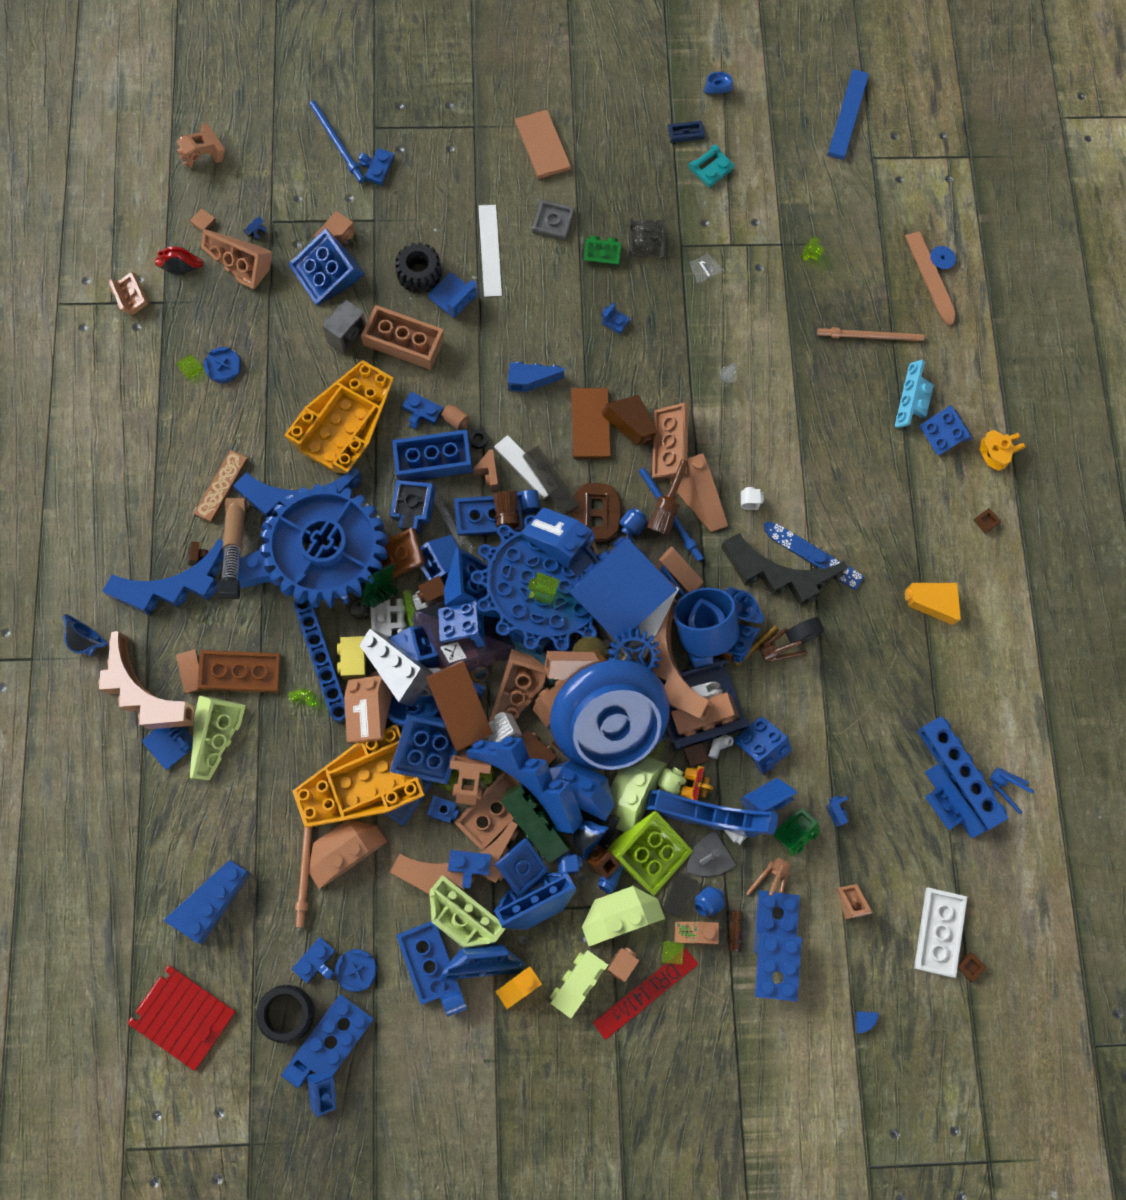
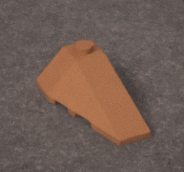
(241, 258)
(700, 494)
(519, 684)

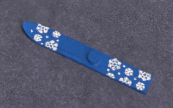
(809, 552)

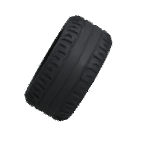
(263, 1010)

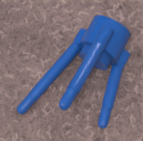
(1002, 777)

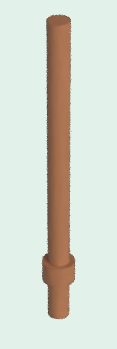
(835, 332)
(302, 906)

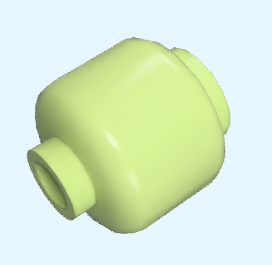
(671, 781)

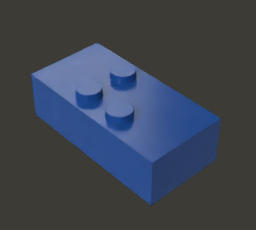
(432, 456)

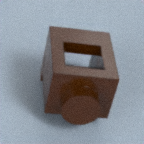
(598, 858)

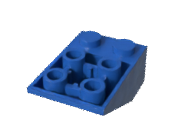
(418, 645)
(769, 797)

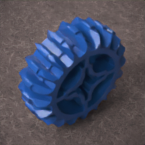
(647, 642)

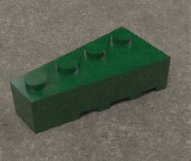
(535, 822)

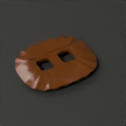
(610, 513)

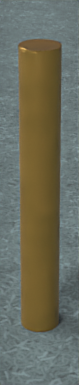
(759, 642)

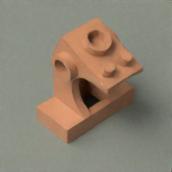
(209, 145)
(468, 769)

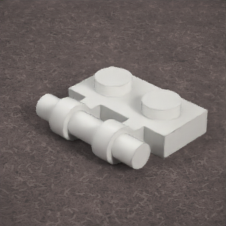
(382, 617)

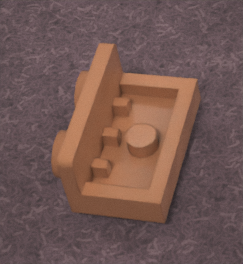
(129, 293)

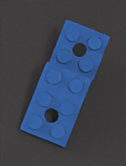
(777, 946)

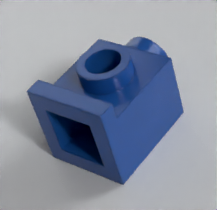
(434, 810)

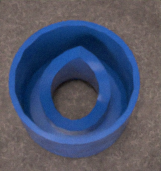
(706, 622)

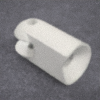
(708, 690)

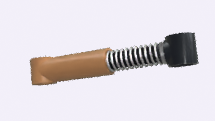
(229, 586)

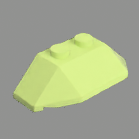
(632, 789)
(620, 914)
(462, 916)

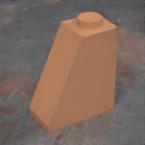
(680, 570)

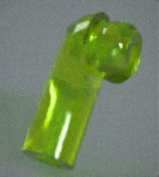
(303, 694)

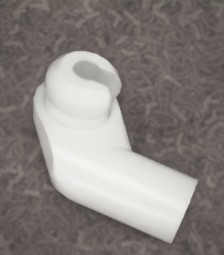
(720, 743)

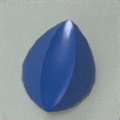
(718, 83)

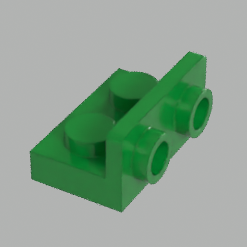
(602, 251)
(797, 831)

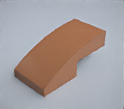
(188, 667)

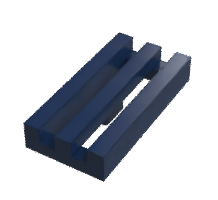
(686, 134)

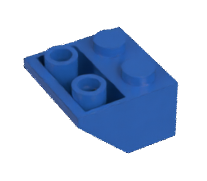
(438, 557)

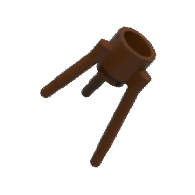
(770, 651)

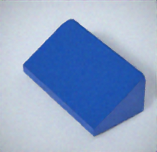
(321, 1093)

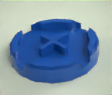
(222, 365)
(355, 970)

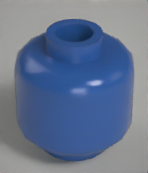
(633, 522)
(709, 902)

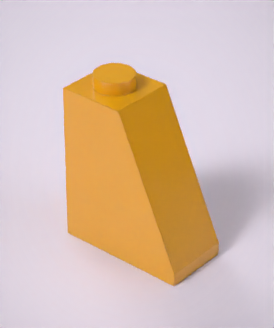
(936, 600)
(518, 987)

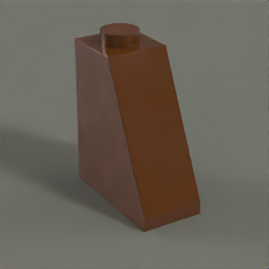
(631, 419)

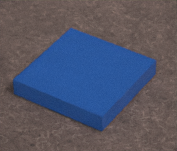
(521, 867)

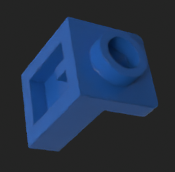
(614, 319)
(697, 661)
(836, 812)

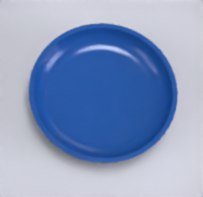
(610, 715)

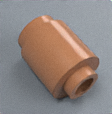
(455, 417)

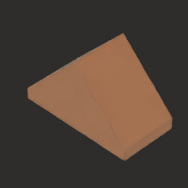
(853, 902)

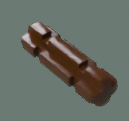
(735, 931)

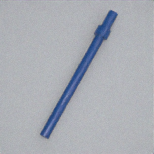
(351, 165)
(690, 544)

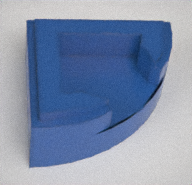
(865, 1021)

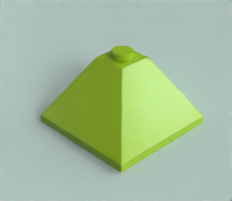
(650, 852)

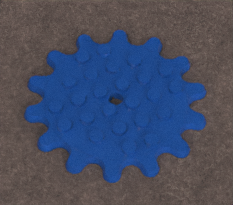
(507, 580)

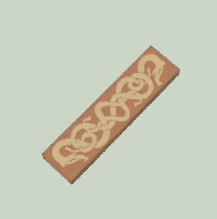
(221, 486)

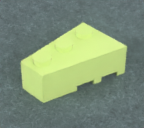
(577, 983)

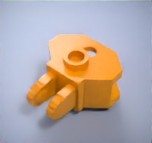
(1000, 449)

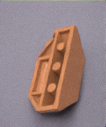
(343, 849)

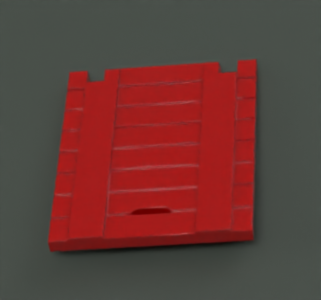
(182, 1018)

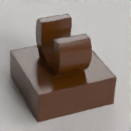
(195, 553)

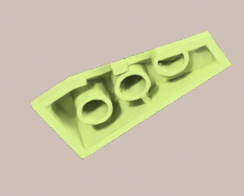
(213, 728)

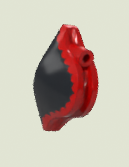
(177, 260)

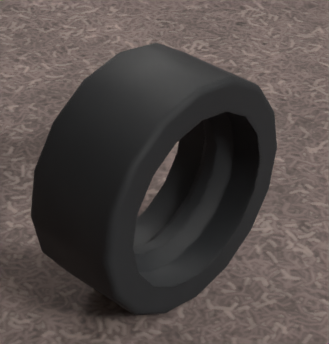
(805, 631)

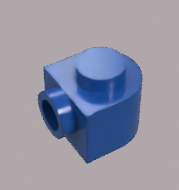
(569, 863)

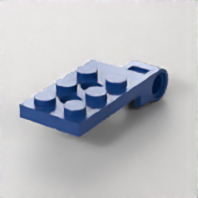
(527, 503)
(428, 984)
(315, 1055)

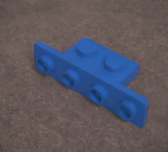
(950, 804)

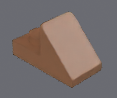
(487, 467)

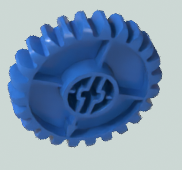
(323, 570)

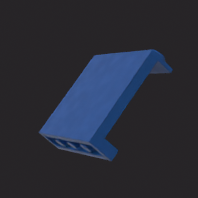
(622, 588)

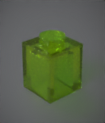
(543, 588)

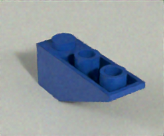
(528, 377)

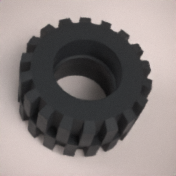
(418, 255)

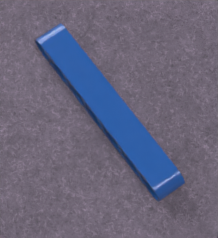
(321, 668)

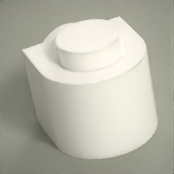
(751, 498)

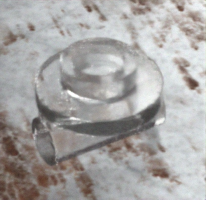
(729, 373)

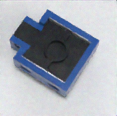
(412, 504)

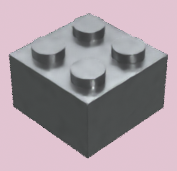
(344, 327)

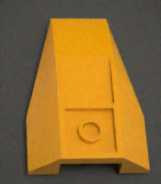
(342, 418)
(357, 784)

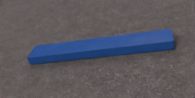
(848, 114)

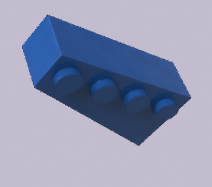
(252, 571)
(207, 904)

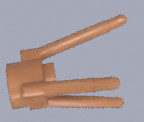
(779, 871)

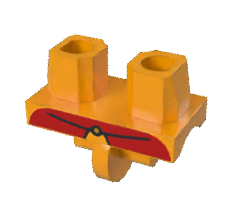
(695, 775)

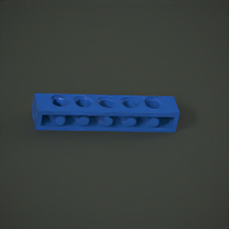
(952, 768)

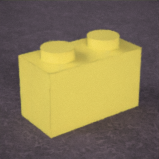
(352, 658)

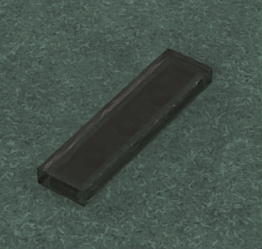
(550, 481)

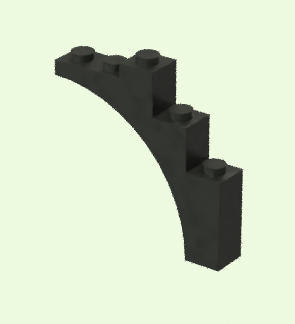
(778, 578)

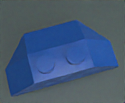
(589, 788)
(536, 904)
(481, 962)

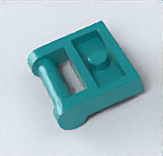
(715, 170)

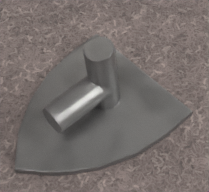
(709, 857)

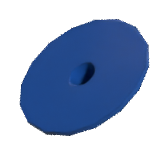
(943, 257)

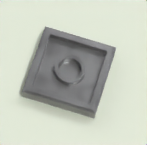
(553, 220)

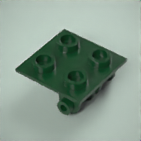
(381, 589)

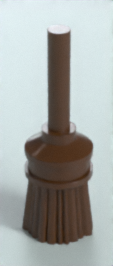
(667, 505)
(506, 509)

